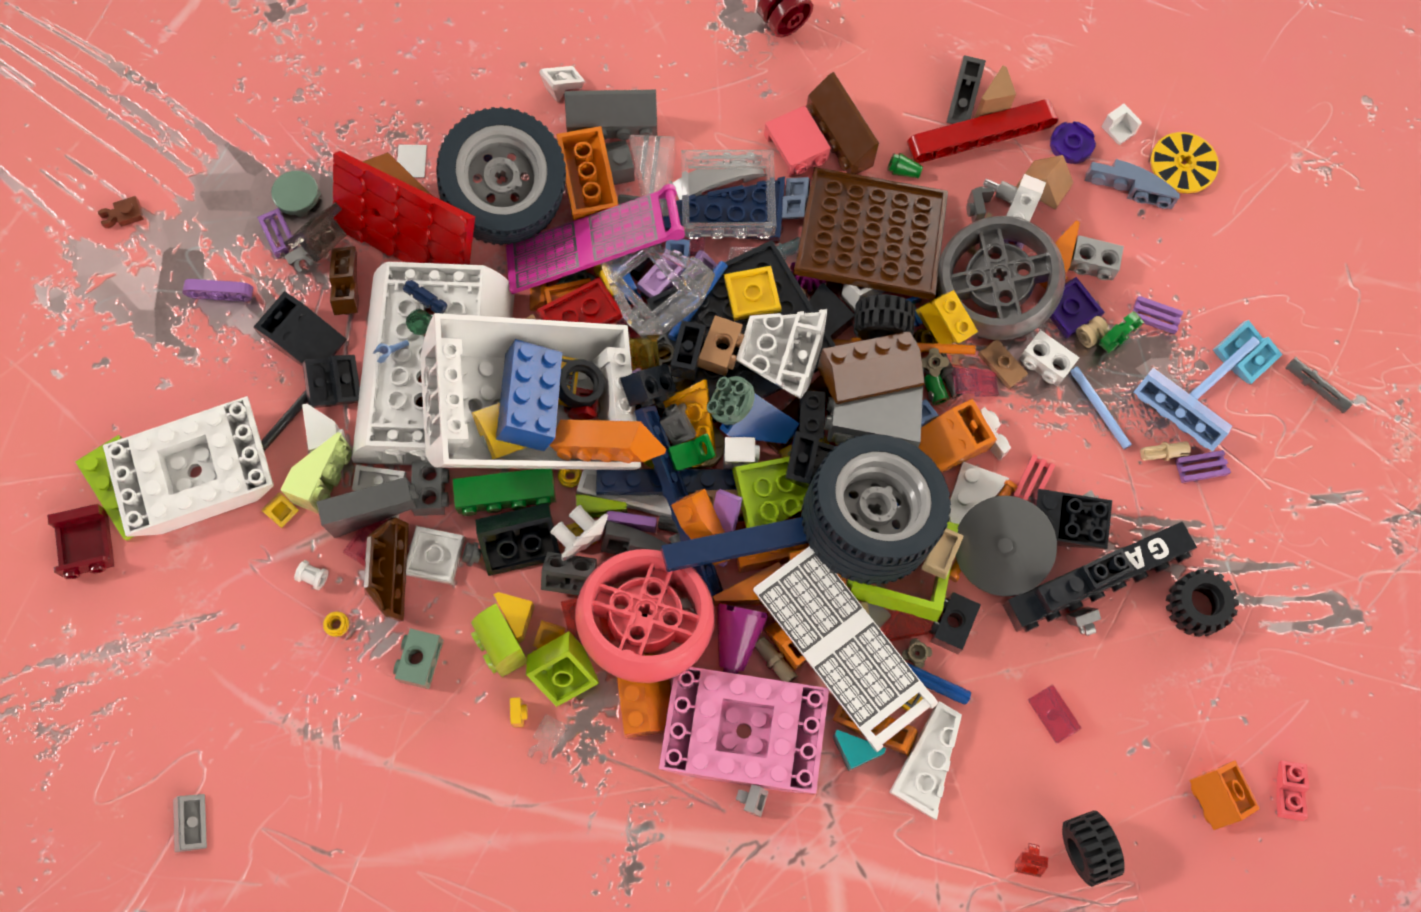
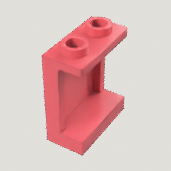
(798, 140)

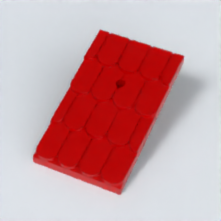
(397, 214)

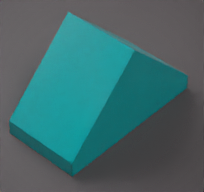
(855, 750)

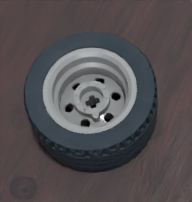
(499, 134)
(897, 475)

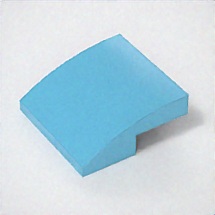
(1254, 362)

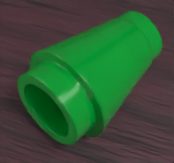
(904, 166)

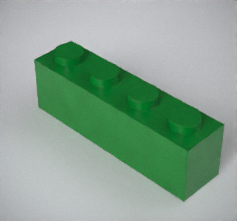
(503, 491)

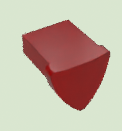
(585, 412)

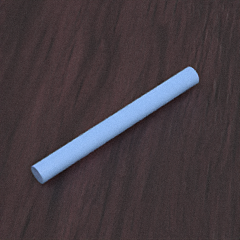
(1224, 368)
(1100, 407)

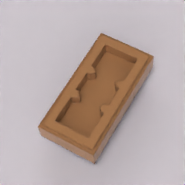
(1003, 364)

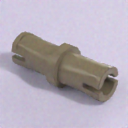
(775, 660)

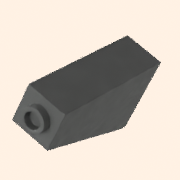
(366, 506)

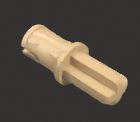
(1165, 451)

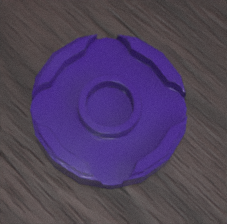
(1073, 141)

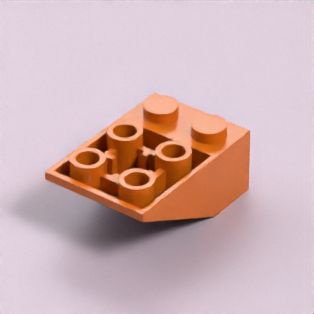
(956, 436)

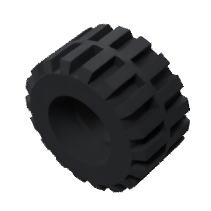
(883, 316)
(1218, 593)
(1093, 848)

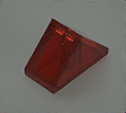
(905, 626)

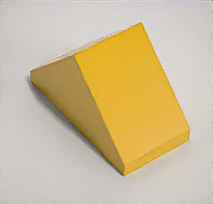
(517, 612)

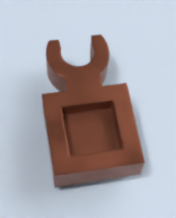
(124, 212)

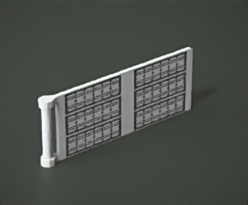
(843, 645)

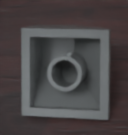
(620, 162)

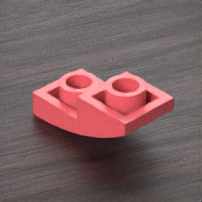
(1291, 789)

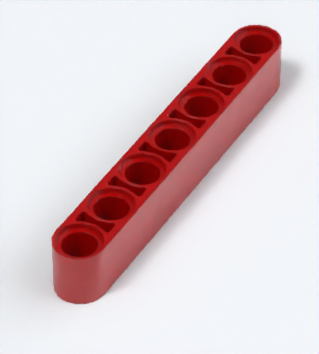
(982, 131)

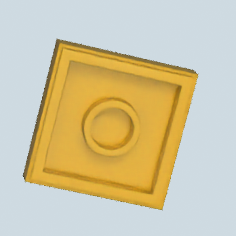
(752, 293)

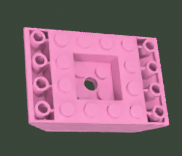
(783, 722)

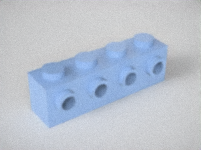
(1182, 409)

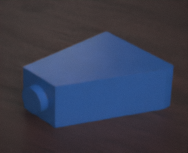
(764, 424)

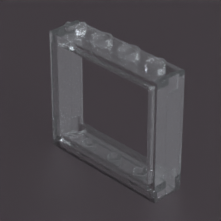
(729, 160)

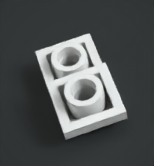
(1002, 445)

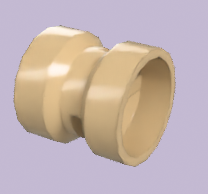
(1092, 332)

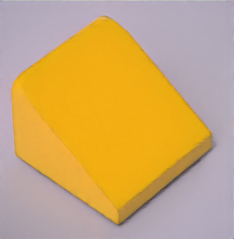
(280, 510)

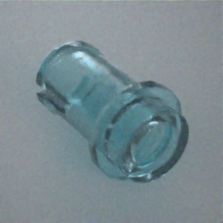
(788, 248)

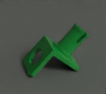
(691, 453)

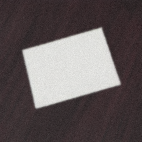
(413, 159)

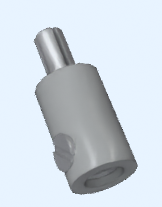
(1003, 191)

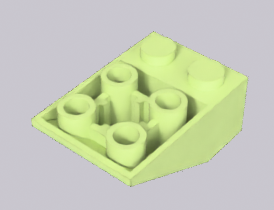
(317, 473)

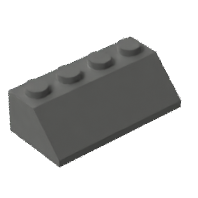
(616, 111)

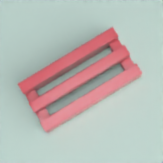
(1041, 464)

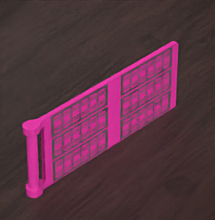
(592, 240)

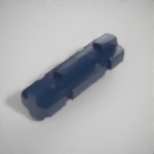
(424, 297)

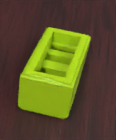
(598, 507)

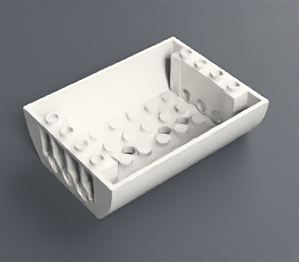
(465, 363)
(387, 418)

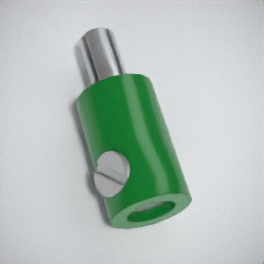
(935, 389)

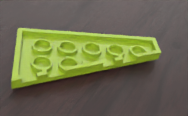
(766, 492)

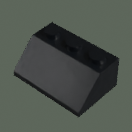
(516, 538)

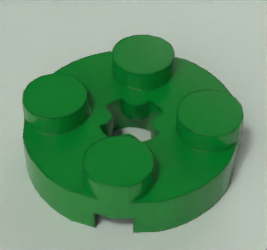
(1119, 333)

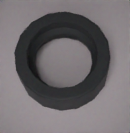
(592, 372)

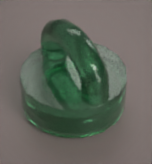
(418, 321)

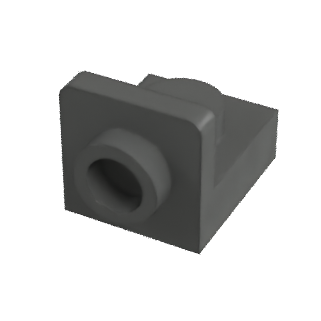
(677, 424)

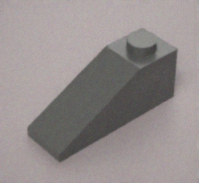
(965, 89)

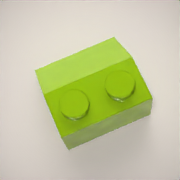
(561, 669)

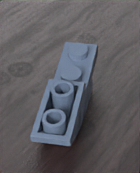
(1141, 184)

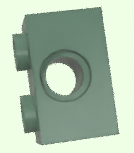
(421, 673)

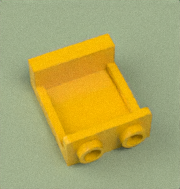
(947, 319)

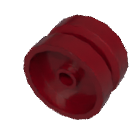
(785, 15)

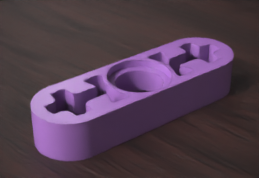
(217, 290)

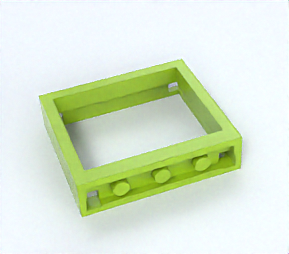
(902, 602)

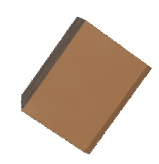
(998, 95)
(1057, 178)

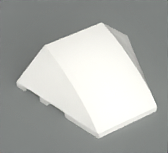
(784, 348)

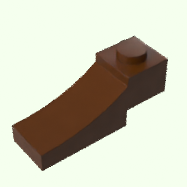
(343, 281)

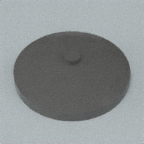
(1006, 546)

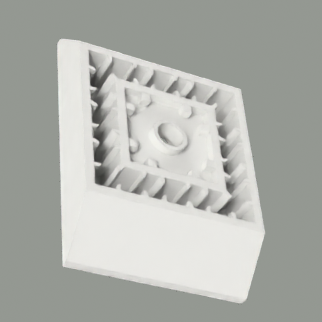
(156, 465)

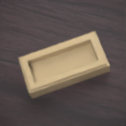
(943, 554)

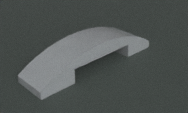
(707, 179)

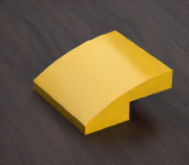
(486, 423)

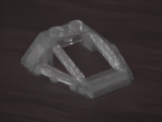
(690, 293)

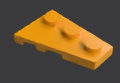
(696, 401)

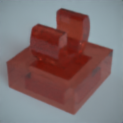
(1030, 862)

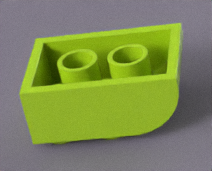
(498, 640)

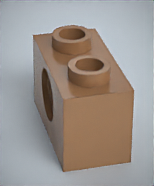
(721, 332)

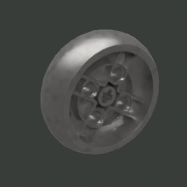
(1042, 268)

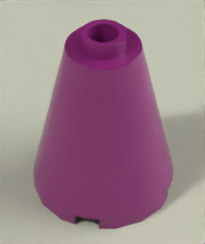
(737, 636)

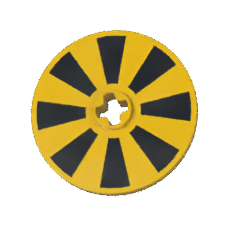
(1182, 146)

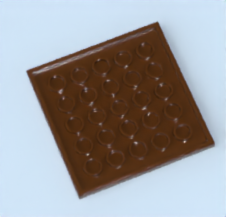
(872, 233)

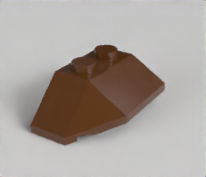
(387, 568)

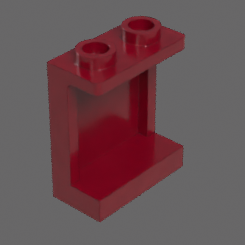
(82, 541)

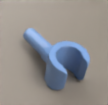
(387, 350)

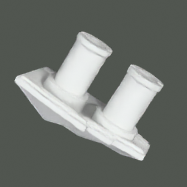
(592, 532)

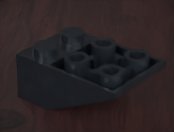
(298, 331)
(1076, 518)

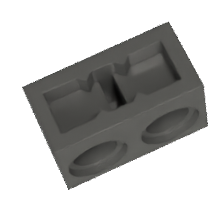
(427, 488)
(566, 575)

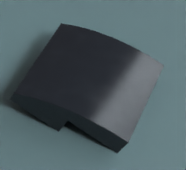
(331, 381)
(806, 458)

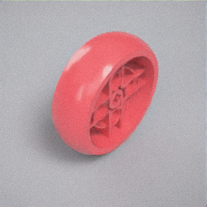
(628, 660)

